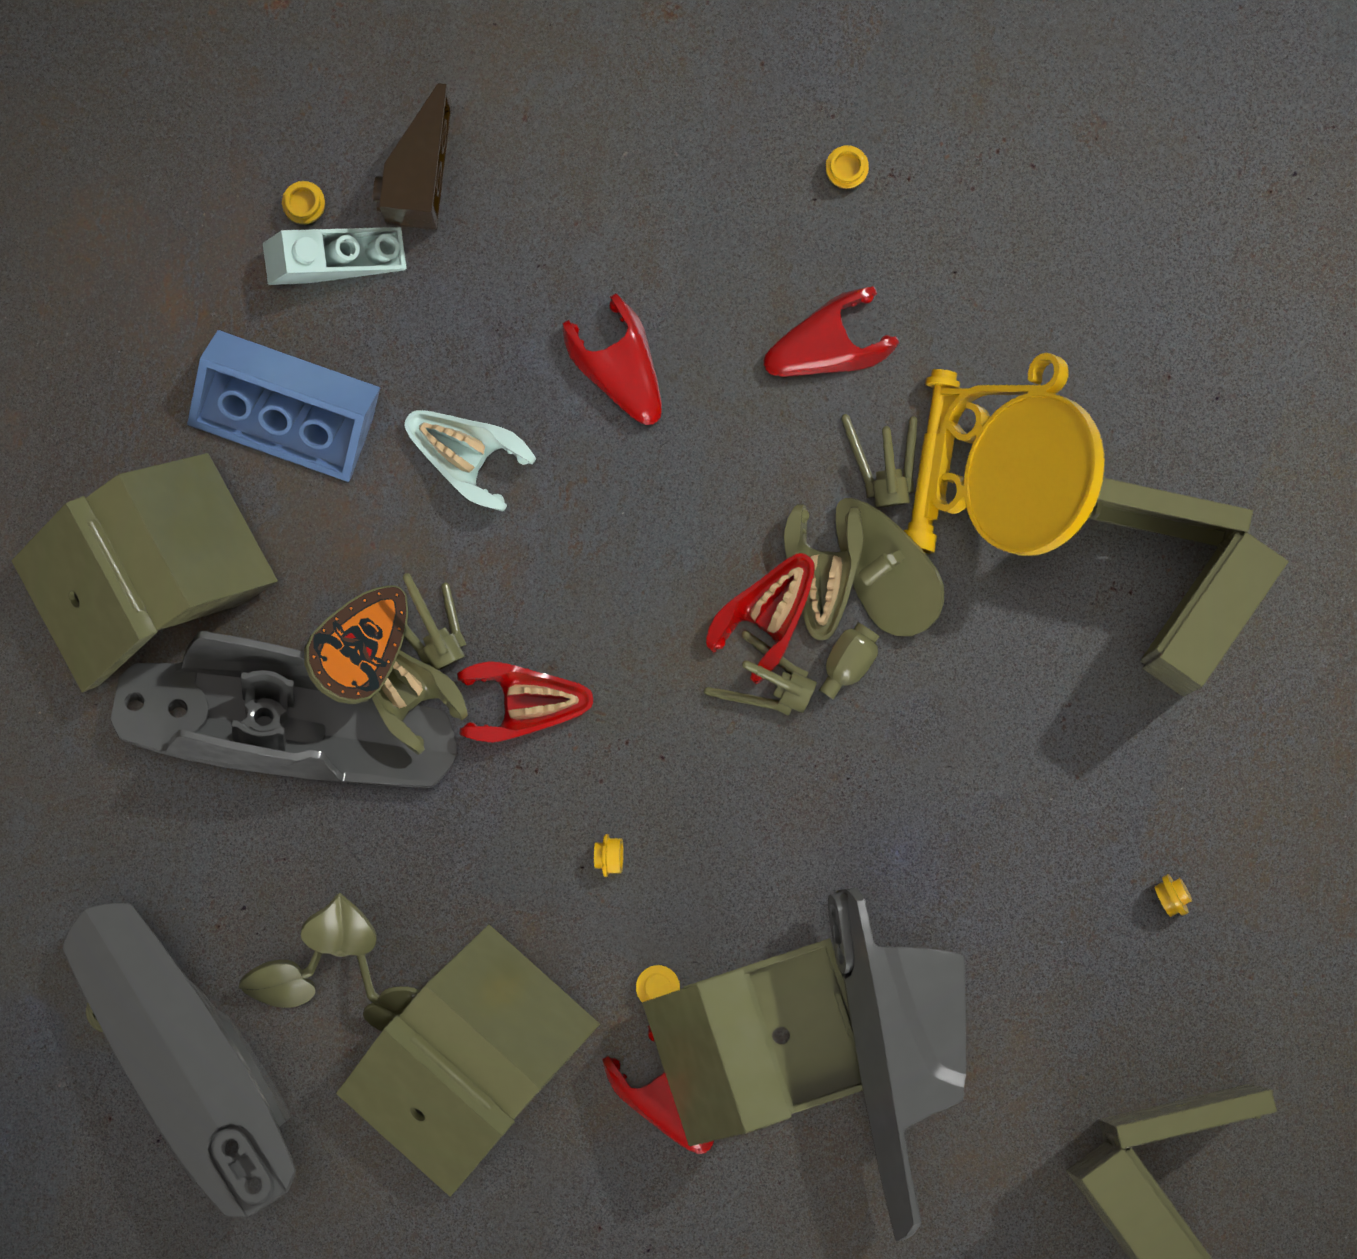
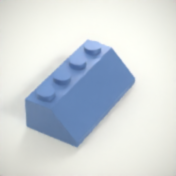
(282, 405)

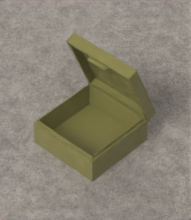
(141, 559)
(1223, 592)
(722, 1050)
(467, 1058)
(1126, 1192)

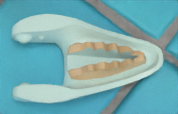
(460, 449)

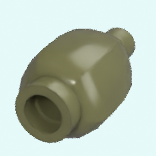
(849, 659)

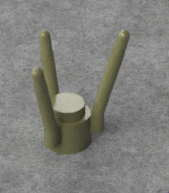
(890, 486)
(441, 647)
(791, 688)

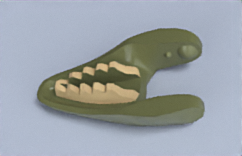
(832, 573)
(407, 687)

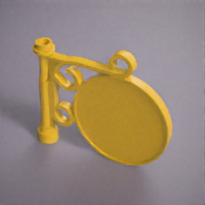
(1028, 468)

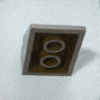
(415, 169)

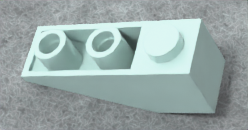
(332, 254)

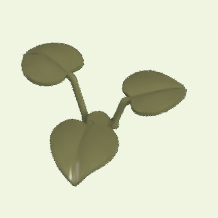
(334, 930)

